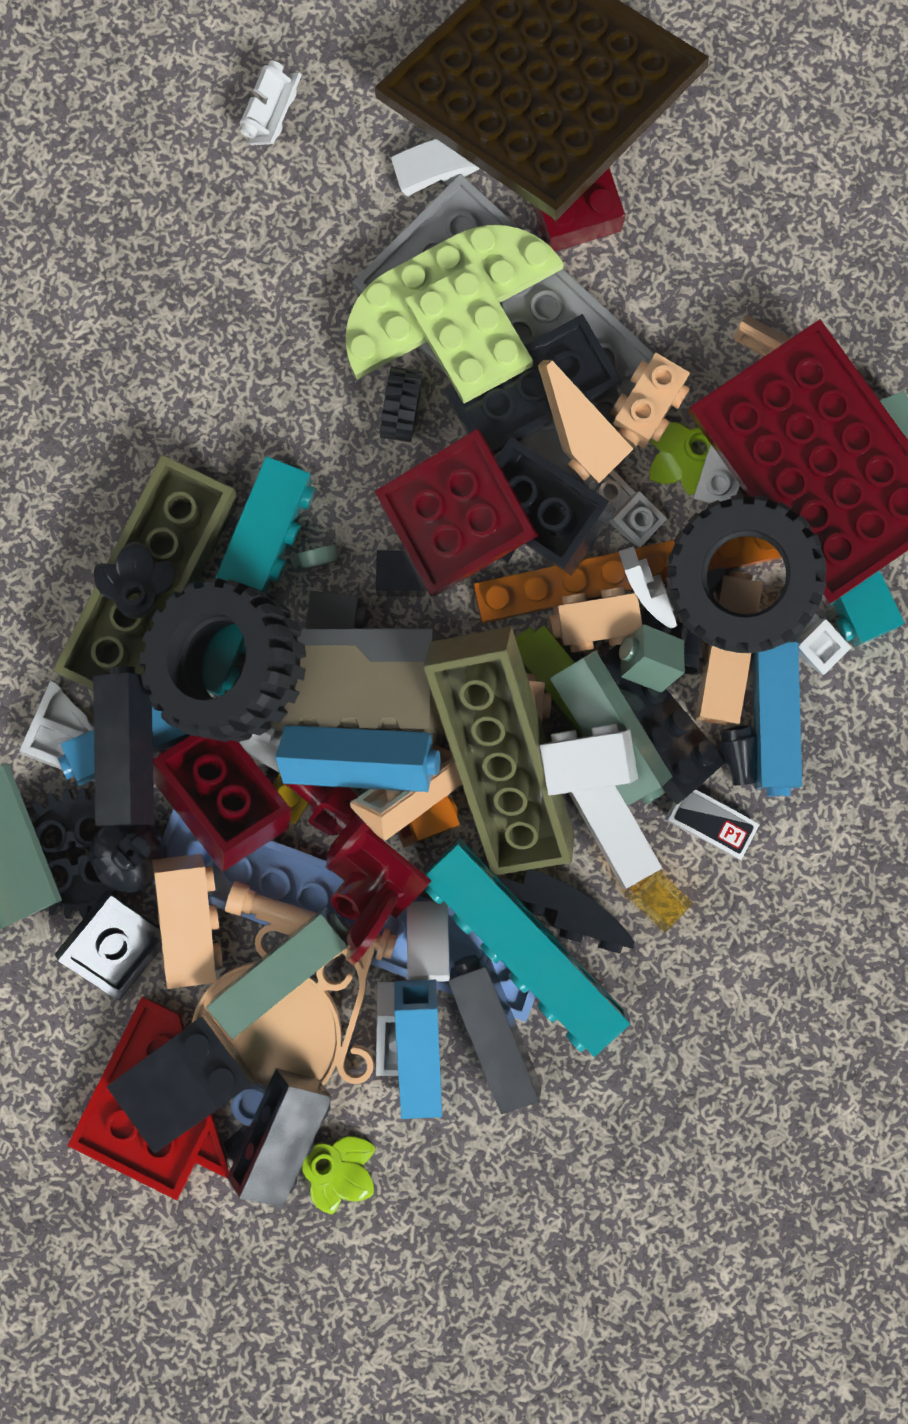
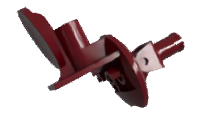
(373, 873)

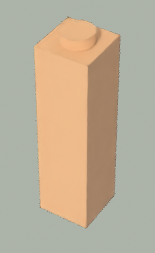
(726, 671)

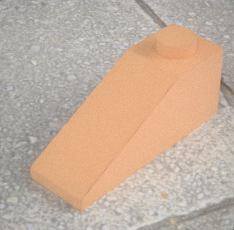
(582, 430)

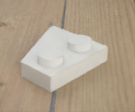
(53, 724)

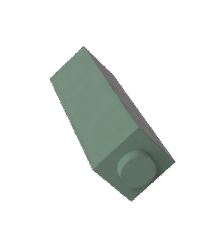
(597, 702)
(279, 972)

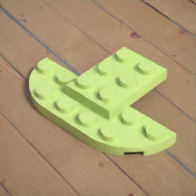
(454, 305)

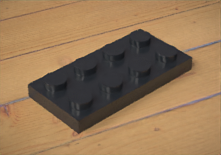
(521, 403)
(672, 732)

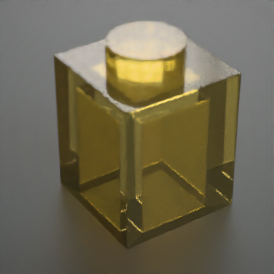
(659, 901)

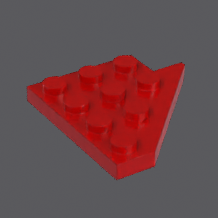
(111, 1137)

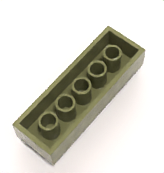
(178, 523)
(497, 749)

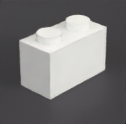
(588, 761)

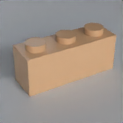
(187, 920)

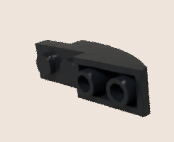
(575, 911)

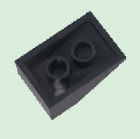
(181, 1083)

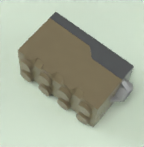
(365, 681)

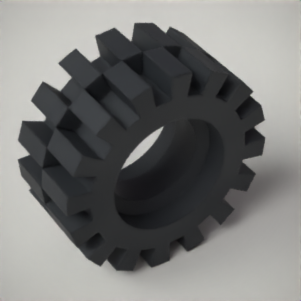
(401, 404)

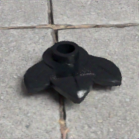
(134, 574)

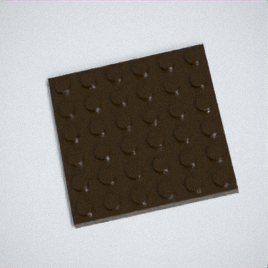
(542, 89)

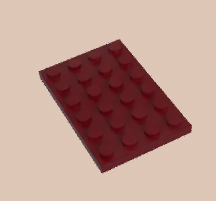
(823, 444)

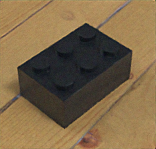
(558, 505)

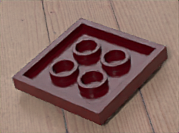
(456, 513)

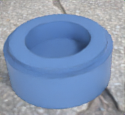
(247, 1102)

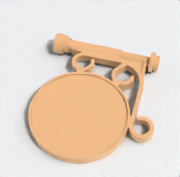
(305, 1026)

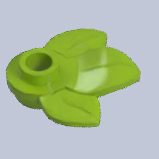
(677, 459)
(344, 1175)

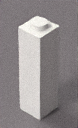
(616, 834)

